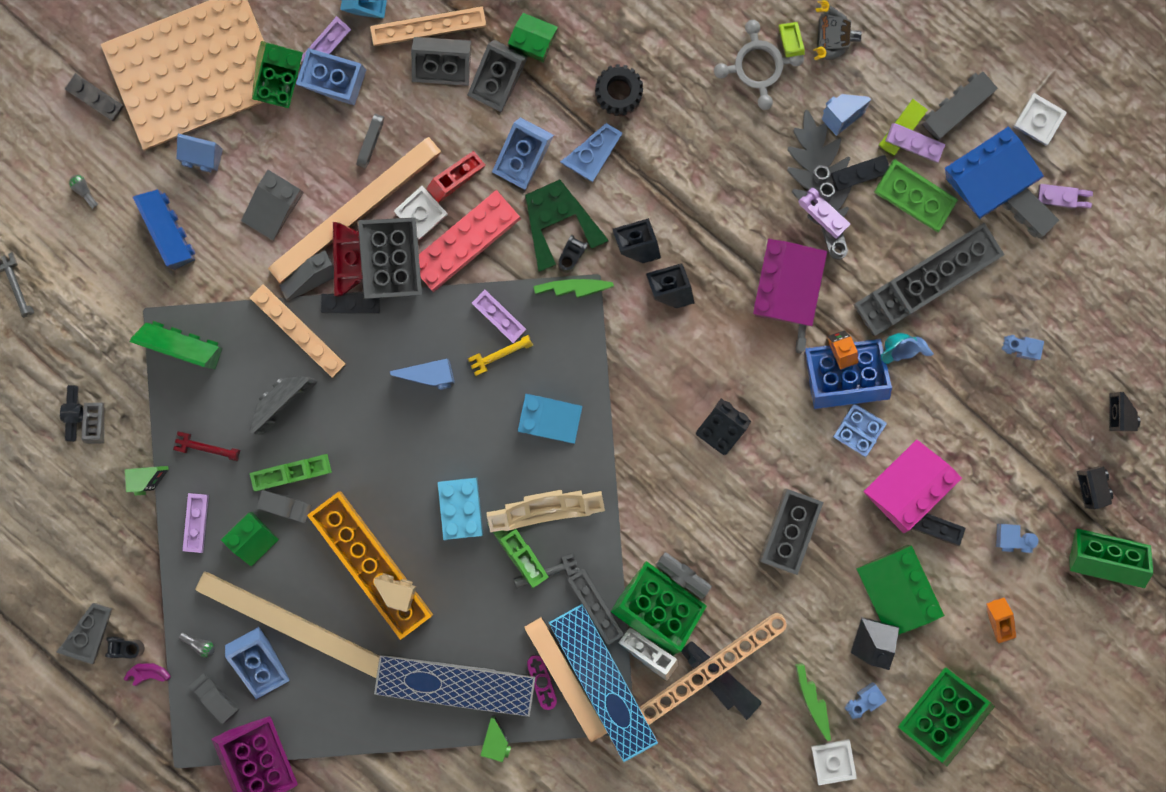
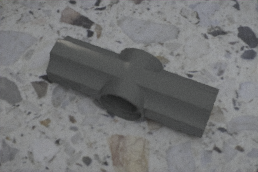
(683, 575)

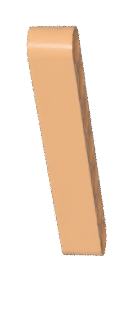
(566, 679)

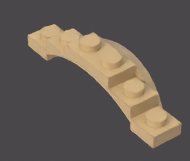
(545, 508)

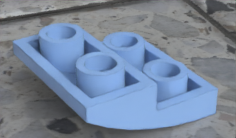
(860, 429)

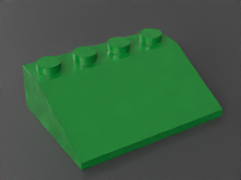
(177, 345)
(900, 590)
(659, 609)
(946, 716)

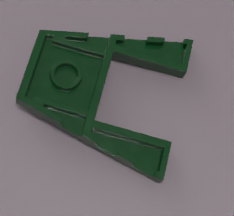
(552, 205)

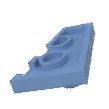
(593, 153)

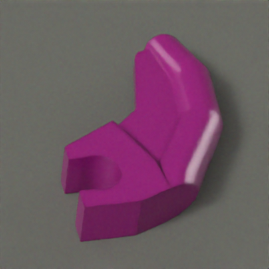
(145, 671)

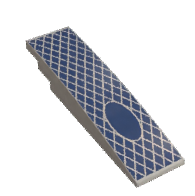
(454, 685)

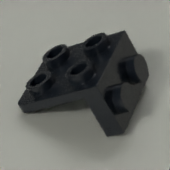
(723, 427)

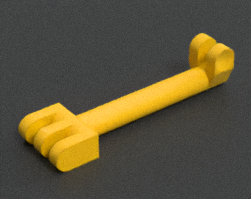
(482, 362)

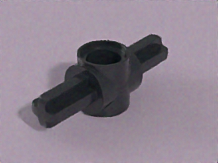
(71, 413)

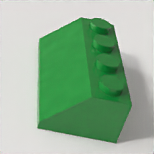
(1111, 558)

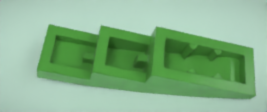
(581, 287)
(290, 472)
(521, 556)
(816, 707)

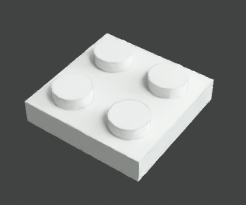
(1040, 119)
(424, 208)
(833, 762)

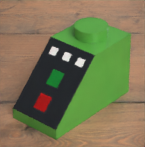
(144, 479)
(495, 742)

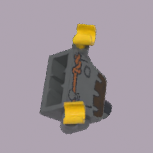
(833, 33)

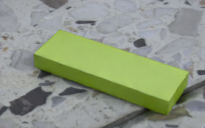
(909, 119)

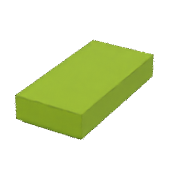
(791, 39)

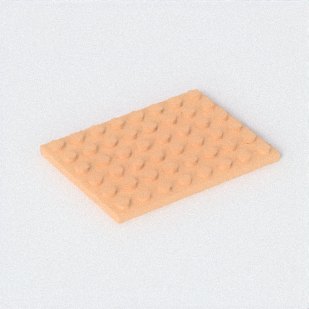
(187, 69)

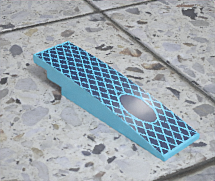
(603, 683)

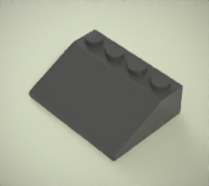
(389, 258)

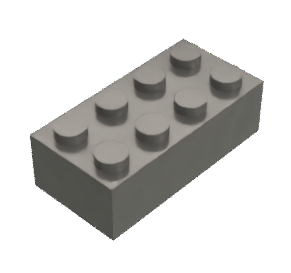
(791, 531)

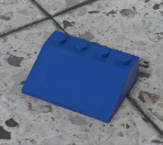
(993, 172)
(851, 385)

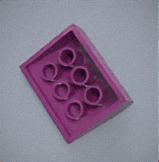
(790, 282)
(254, 758)

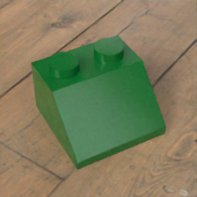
(532, 37)
(250, 539)

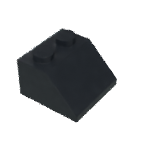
(1095, 487)

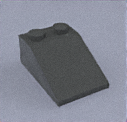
(497, 75)
(271, 205)

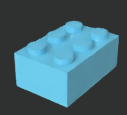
(460, 508)

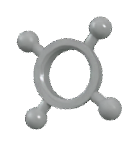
(722, 70)

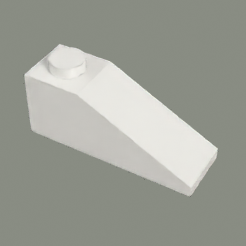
(649, 654)

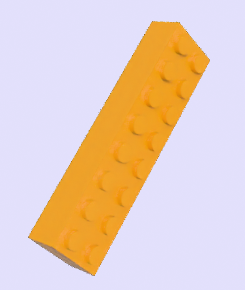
(365, 560)

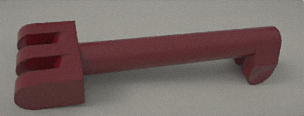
(187, 443)

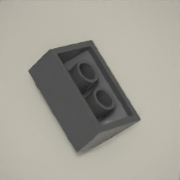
(441, 61)

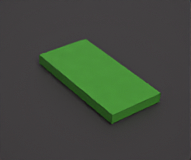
(915, 195)

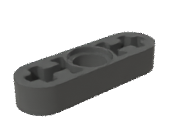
(370, 141)

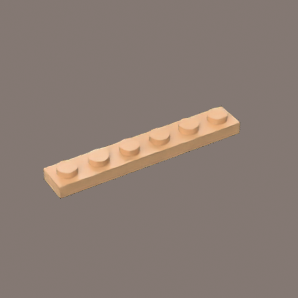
(428, 26)
(297, 330)

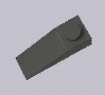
(308, 276)

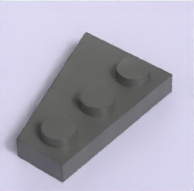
(87, 636)

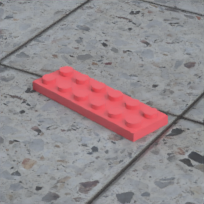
(466, 240)

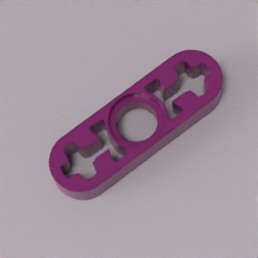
(551, 694)

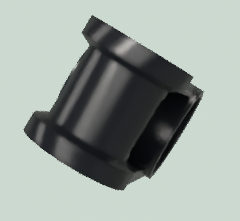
(573, 250)
(120, 648)

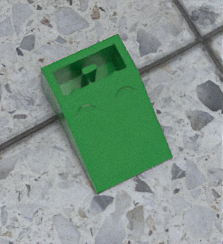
(275, 74)

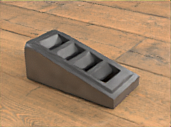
(99, 423)

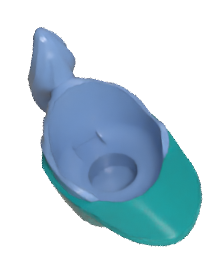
(903, 347)

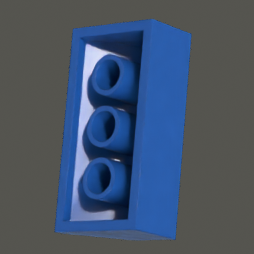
(164, 228)

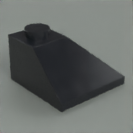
(637, 241)
(671, 286)
(1122, 413)
(875, 643)

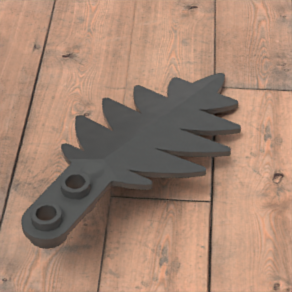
(816, 161)

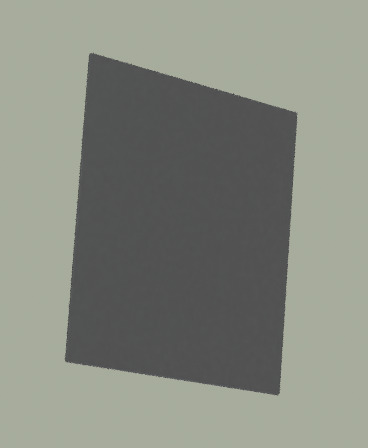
(386, 455)

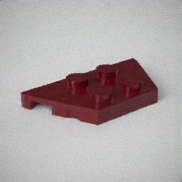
(346, 258)

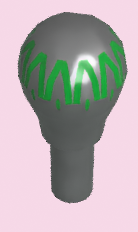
(79, 185)
(202, 647)

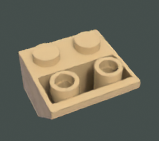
(395, 593)

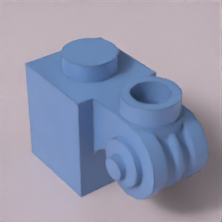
(1025, 347)
(1009, 538)
(869, 698)

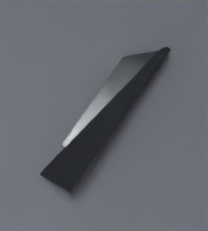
(725, 686)

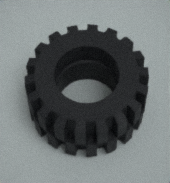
(619, 74)

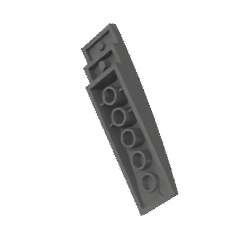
(928, 279)

